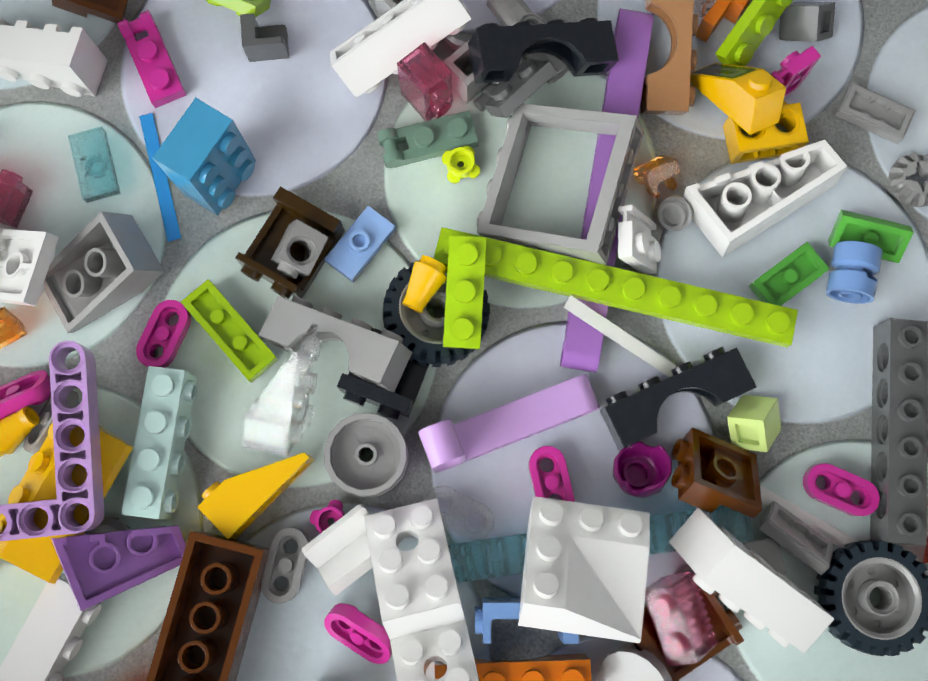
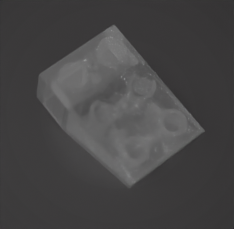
(283, 406)

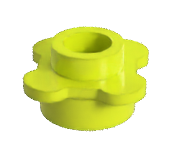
(460, 154)

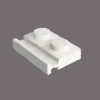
(635, 240)

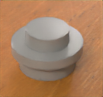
(675, 213)

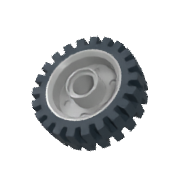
(419, 330)
(903, 601)

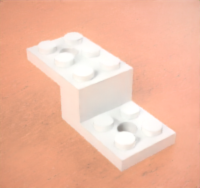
(24, 264)
(419, 593)

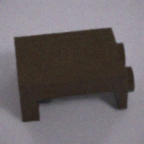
(257, 260)

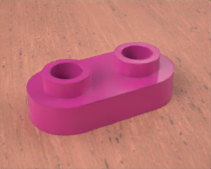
(160, 333)
(24, 391)
(552, 482)
(839, 489)
(358, 633)

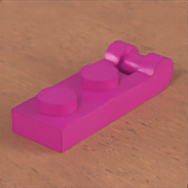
(152, 60)

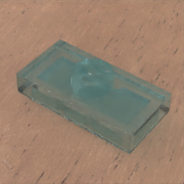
(94, 164)

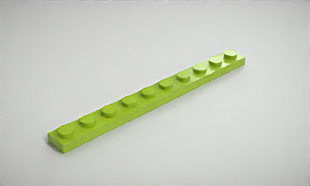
(632, 291)

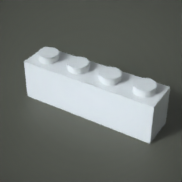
(379, 46)
(48, 636)

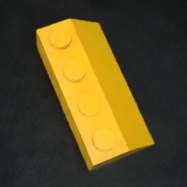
(39, 484)

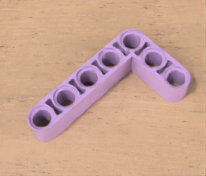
(458, 443)
(66, 456)

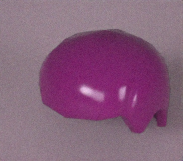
(642, 469)

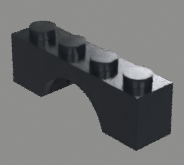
(582, 46)
(717, 380)

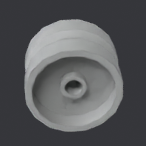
(348, 442)

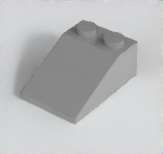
(100, 270)

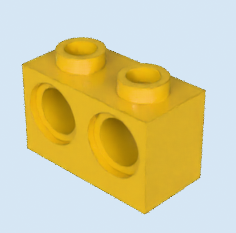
(769, 141)

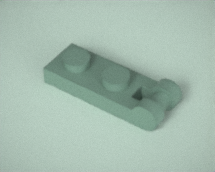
(427, 139)

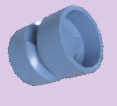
(854, 272)

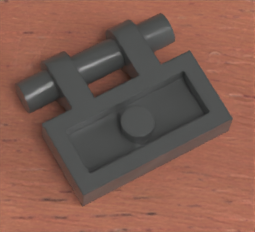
(505, 97)

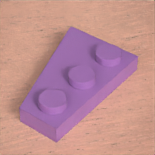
(117, 560)

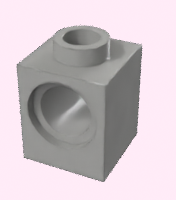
(309, 238)

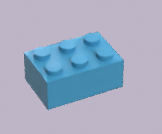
(206, 157)

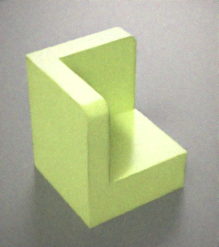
(754, 423)

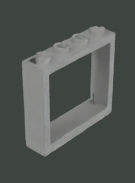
(613, 190)

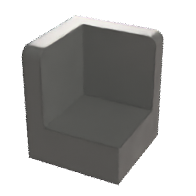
(807, 21)
(263, 42)

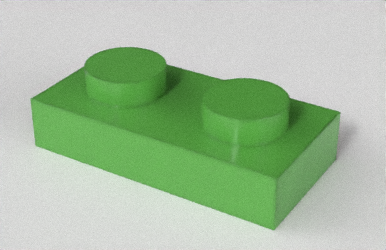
(885, 234)
(789, 276)

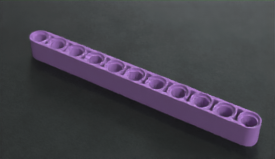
(622, 96)

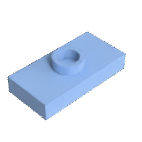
(360, 244)

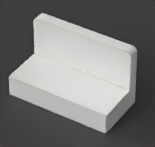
(341, 550)

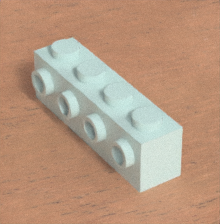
(160, 443)

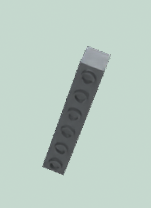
(899, 431)

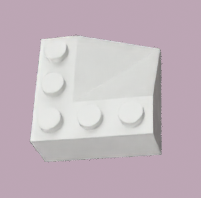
(585, 569)

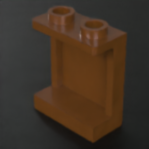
(724, 624)

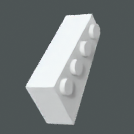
(51, 57)
(752, 200)
(749, 583)

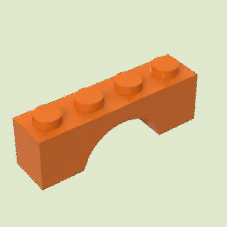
(547, 668)

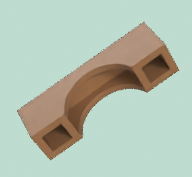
(669, 88)

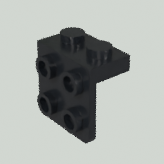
(389, 403)

